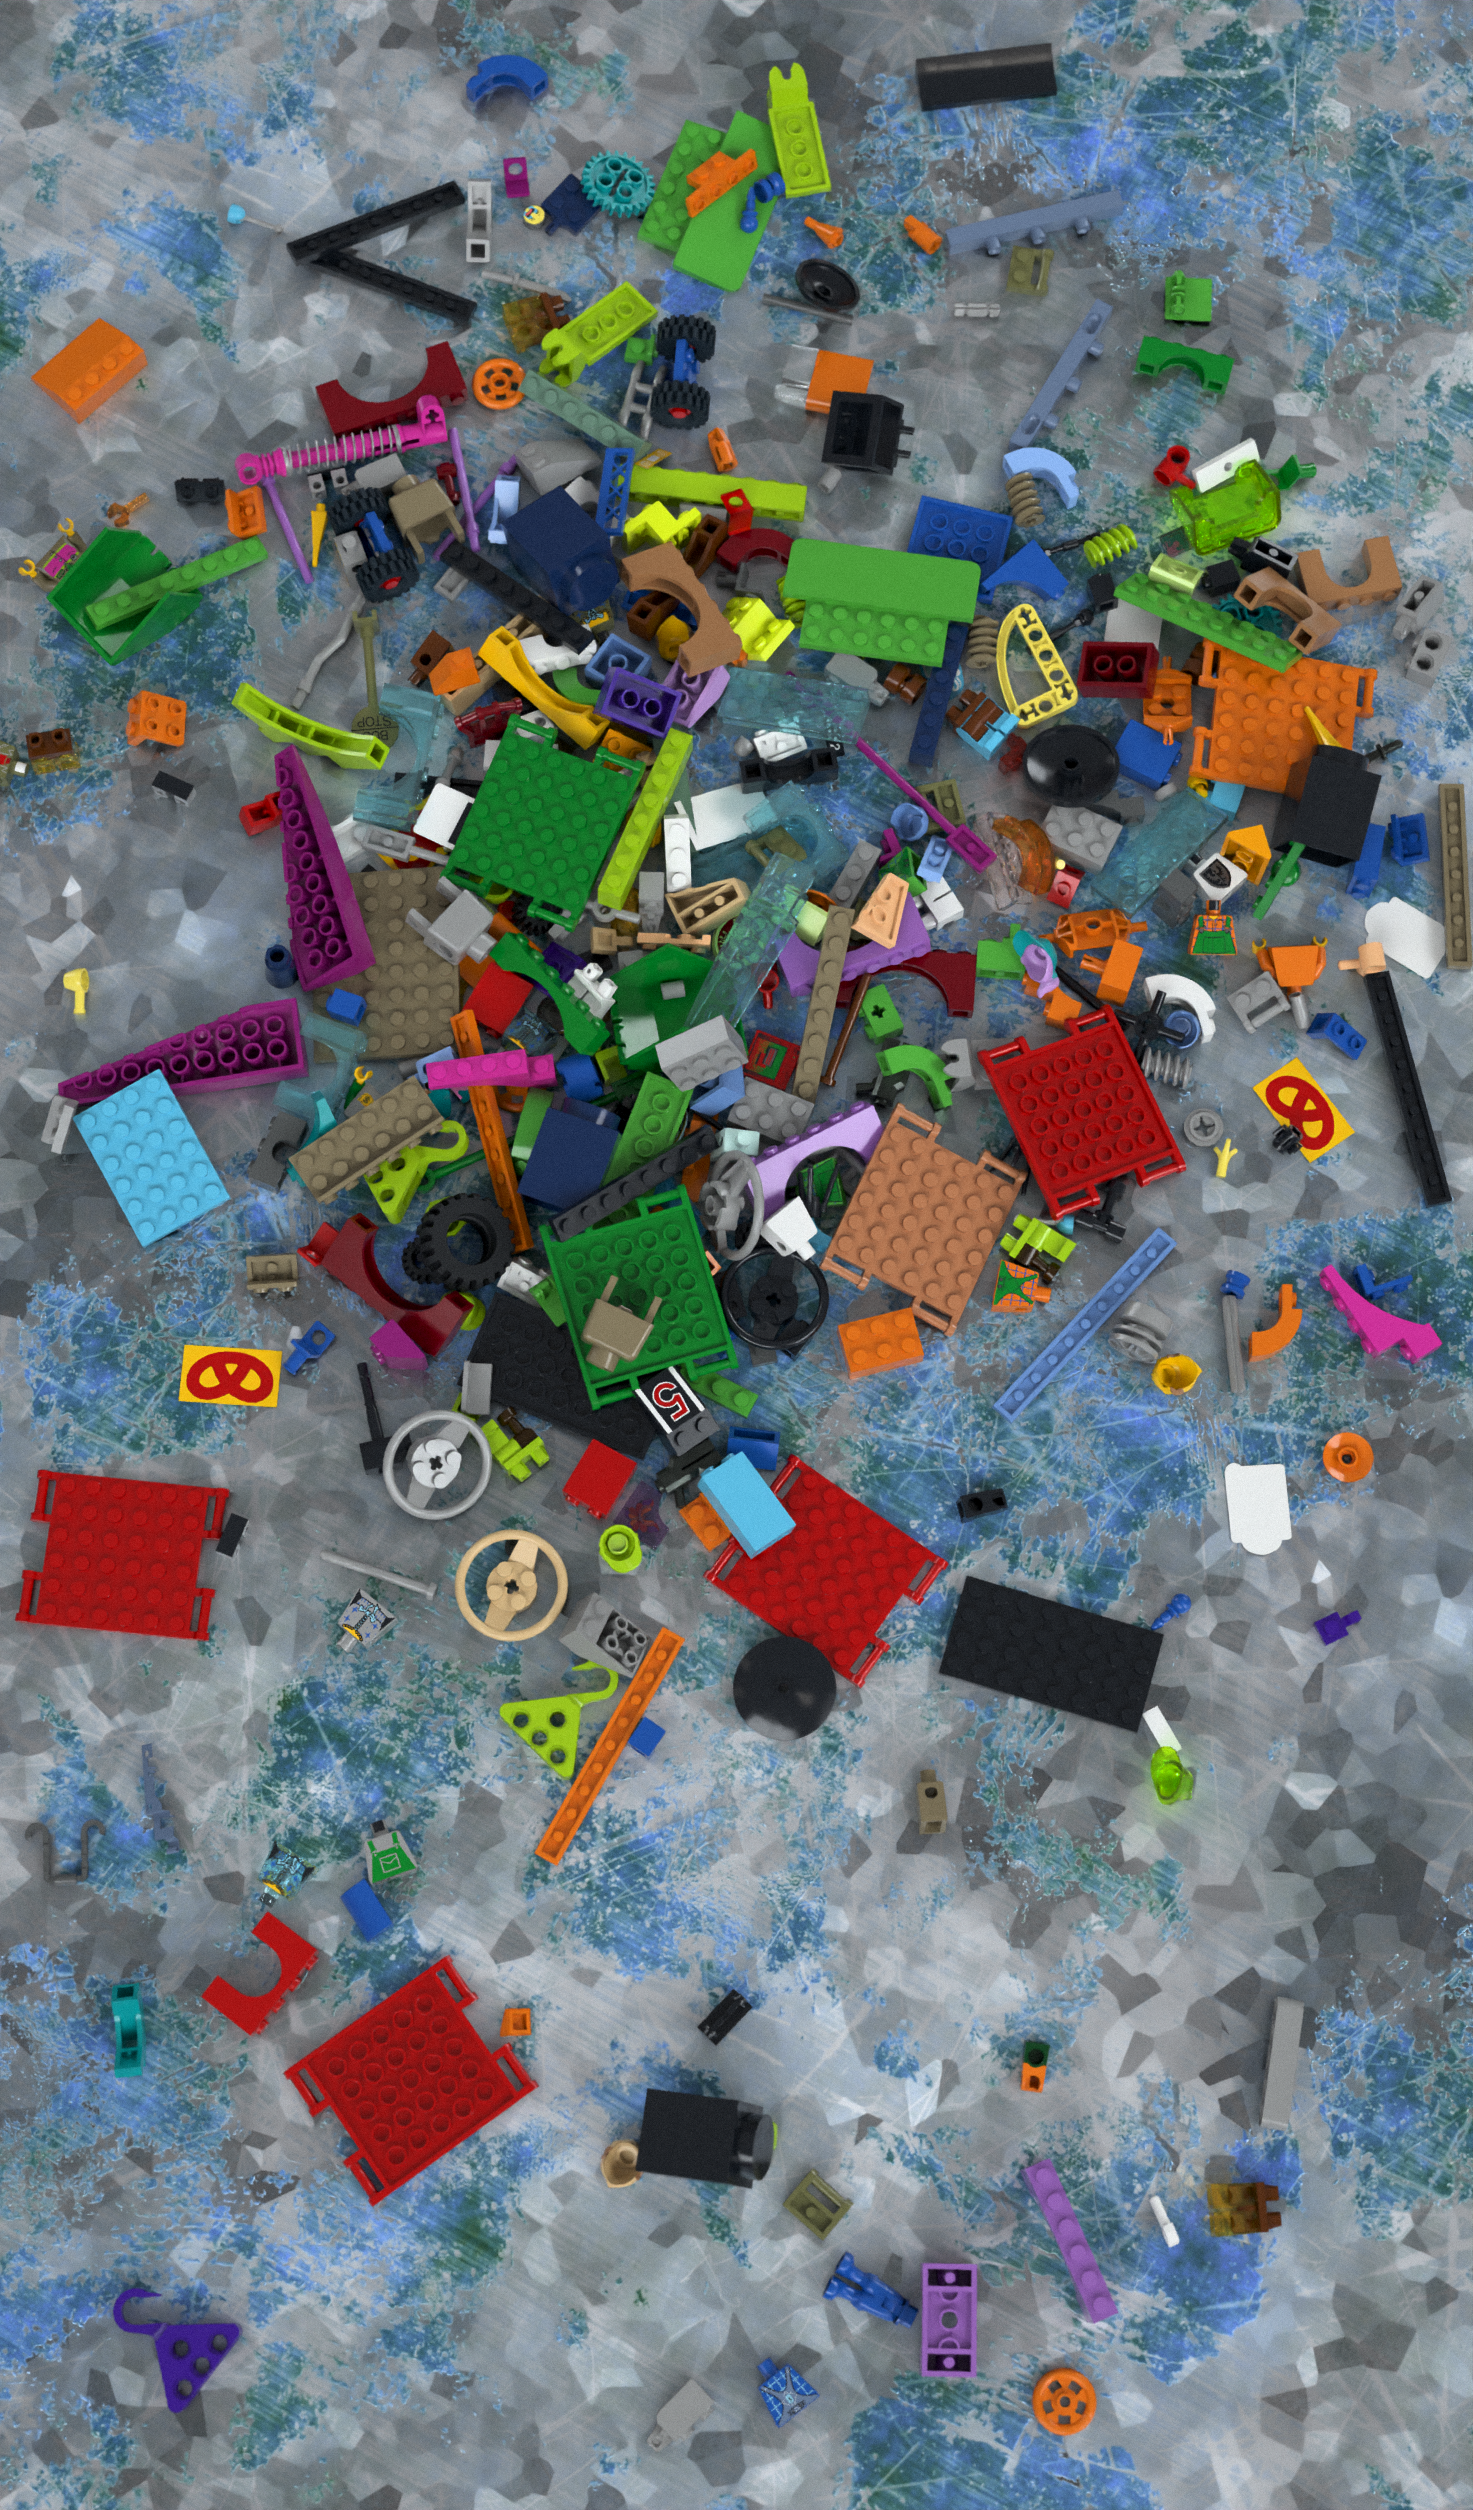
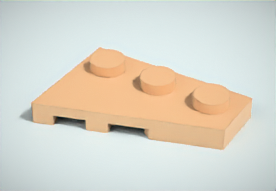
(883, 911)
(651, 941)

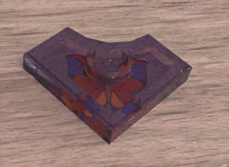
(643, 1516)

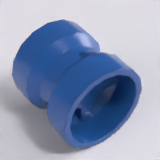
(769, 187)

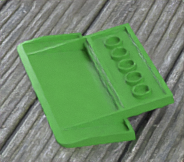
(712, 242)
(879, 600)

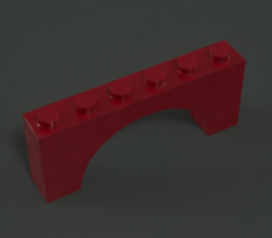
(350, 414)
(949, 972)
(354, 1263)

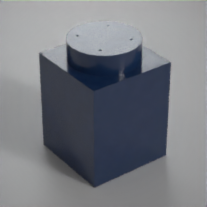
(562, 552)
(570, 1155)

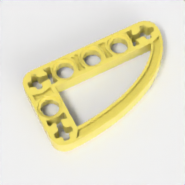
(1055, 695)

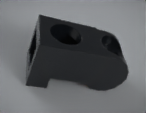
(981, 1504)

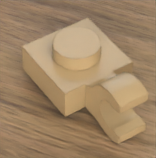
(606, 942)

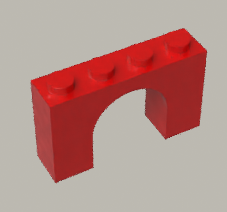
(252, 2012)

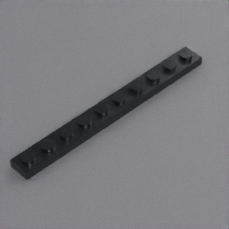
(1407, 1089)

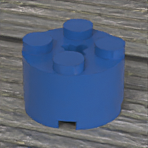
(580, 1077)

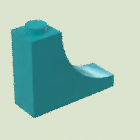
(323, 1123)

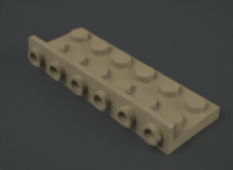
(367, 1141)

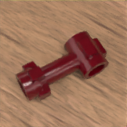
(447, 472)

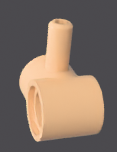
(1370, 960)

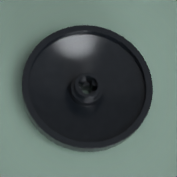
(1070, 766)
(809, 1693)

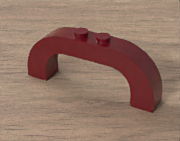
(752, 545)

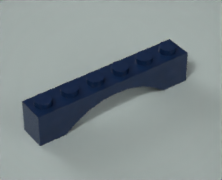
(937, 698)

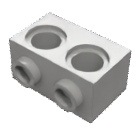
(1430, 658)

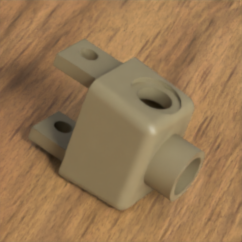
(422, 514)
(615, 1331)

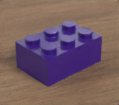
(637, 703)

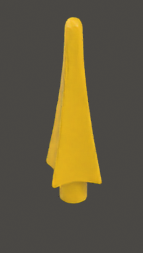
(319, 523)
(1321, 732)

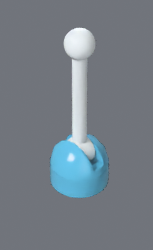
(1063, 1225)

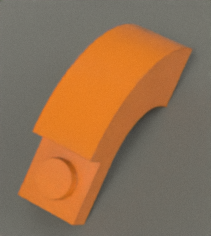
(1272, 1341)

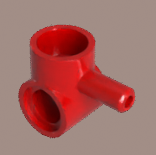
(1168, 471)
(768, 986)

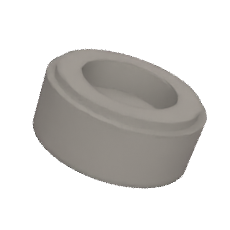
(1166, 792)

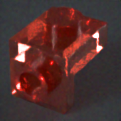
(1012, 759)

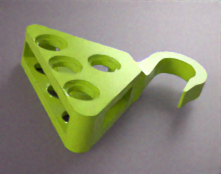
(404, 1182)
(558, 1738)

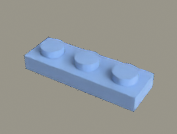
(934, 860)

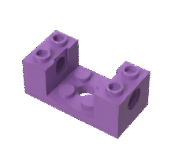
(943, 2349)

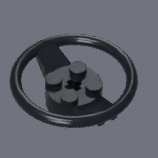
(775, 1285)

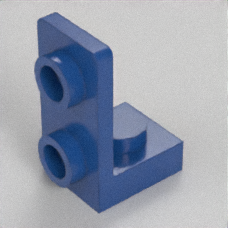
(1339, 1032)
(1365, 1283)

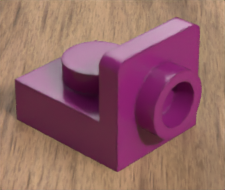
(890, 845)

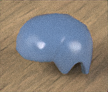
(909, 821)
(1185, 1023)

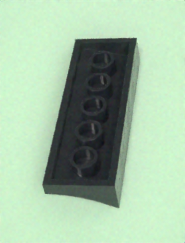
(985, 77)

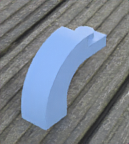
(1047, 466)
(505, 505)

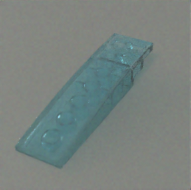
(754, 941)

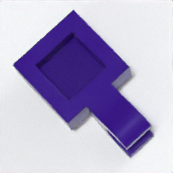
(1334, 1628)

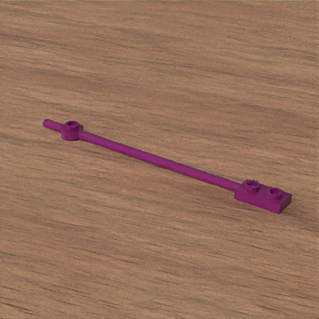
(960, 839)

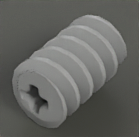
(1166, 1067)

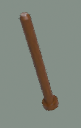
(845, 1033)

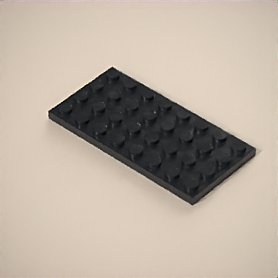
(542, 1377)
(1051, 1654)

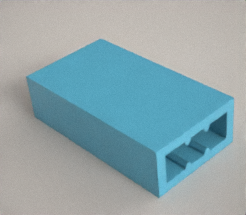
(745, 1504)

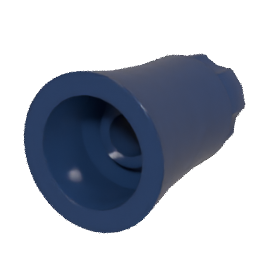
(280, 967)

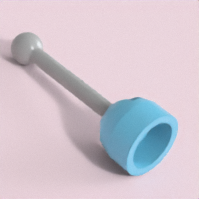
(237, 215)

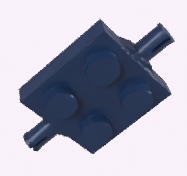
(569, 207)

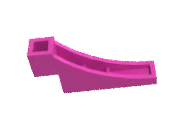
(501, 1069)
(1376, 1327)

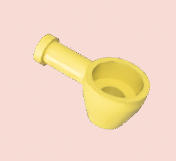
(77, 981)

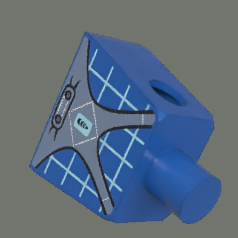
(784, 2391)

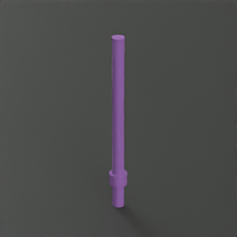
(506, 468)
(268, 483)
(472, 527)

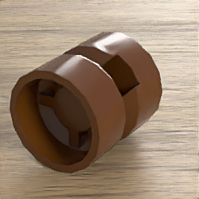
(1194, 664)
(904, 683)

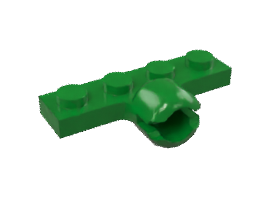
(1283, 874)

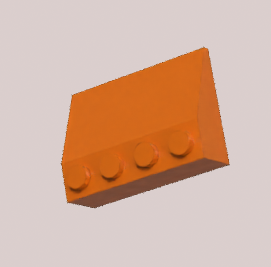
(90, 369)

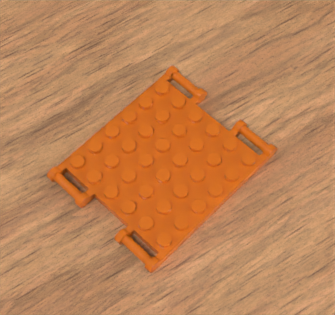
(1262, 718)

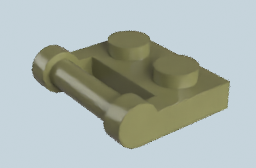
(1022, 267)
(947, 803)
(775, 840)
(812, 2211)

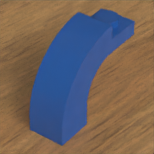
(507, 70)

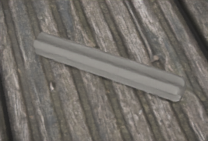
(1233, 1344)

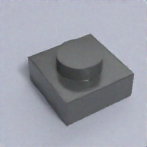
(761, 1357)

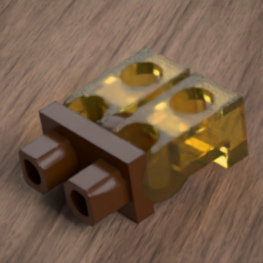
(533, 319)
(53, 748)
(1250, 2205)

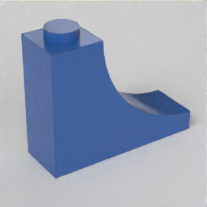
(1028, 569)

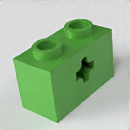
(889, 1025)

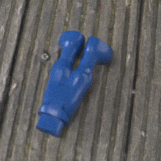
(874, 2297)

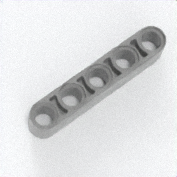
(1281, 2063)

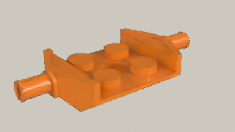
(1170, 688)
(1074, 934)

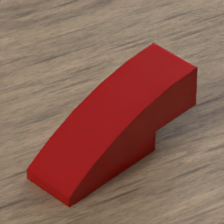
(261, 815)

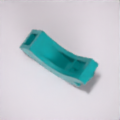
(130, 2030)

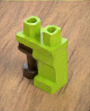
(1033, 1241)
(518, 1450)

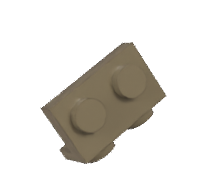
(272, 1272)

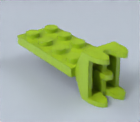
(796, 134)
(595, 333)

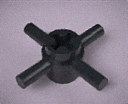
(1139, 1024)

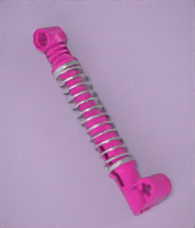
(350, 448)

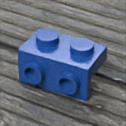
(1409, 839)

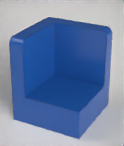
(646, 1738)

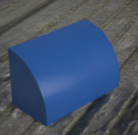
(757, 1445)
(366, 1910)

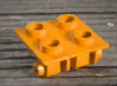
(621, 745)

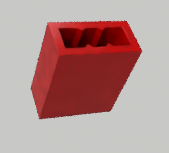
(498, 999)
(599, 1480)

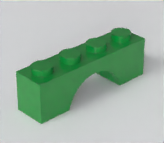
(1159, 355)

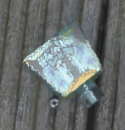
(529, 1033)
(284, 1874)

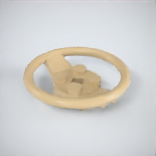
(519, 1570)

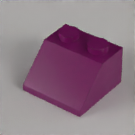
(396, 1349)

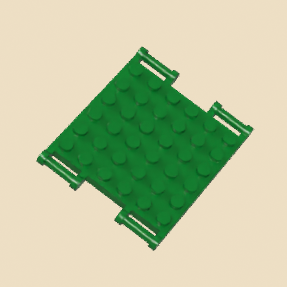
(543, 822)
(650, 1258)

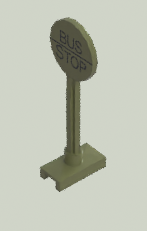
(368, 719)

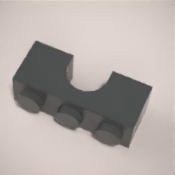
(1175, 898)
(284, 1132)

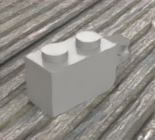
(379, 474)
(1418, 606)
(853, 671)
(679, 2415)

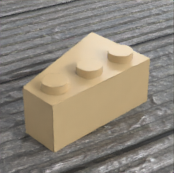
(708, 906)

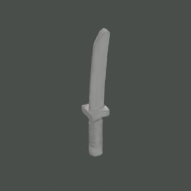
(518, 282)

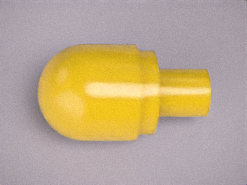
(1198, 785)

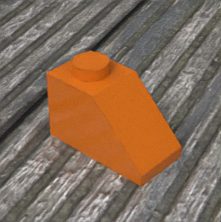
(454, 672)

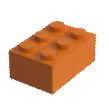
(880, 1343)

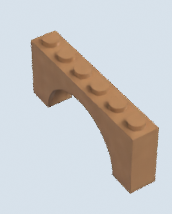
(666, 571)

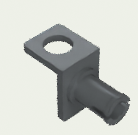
(738, 582)

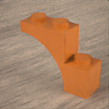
(1058, 1004)

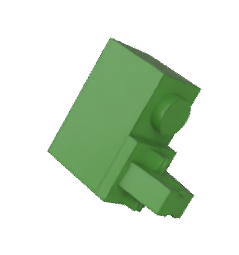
(999, 958)

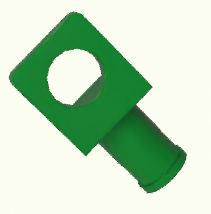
(1292, 472)

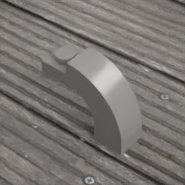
(479, 220)

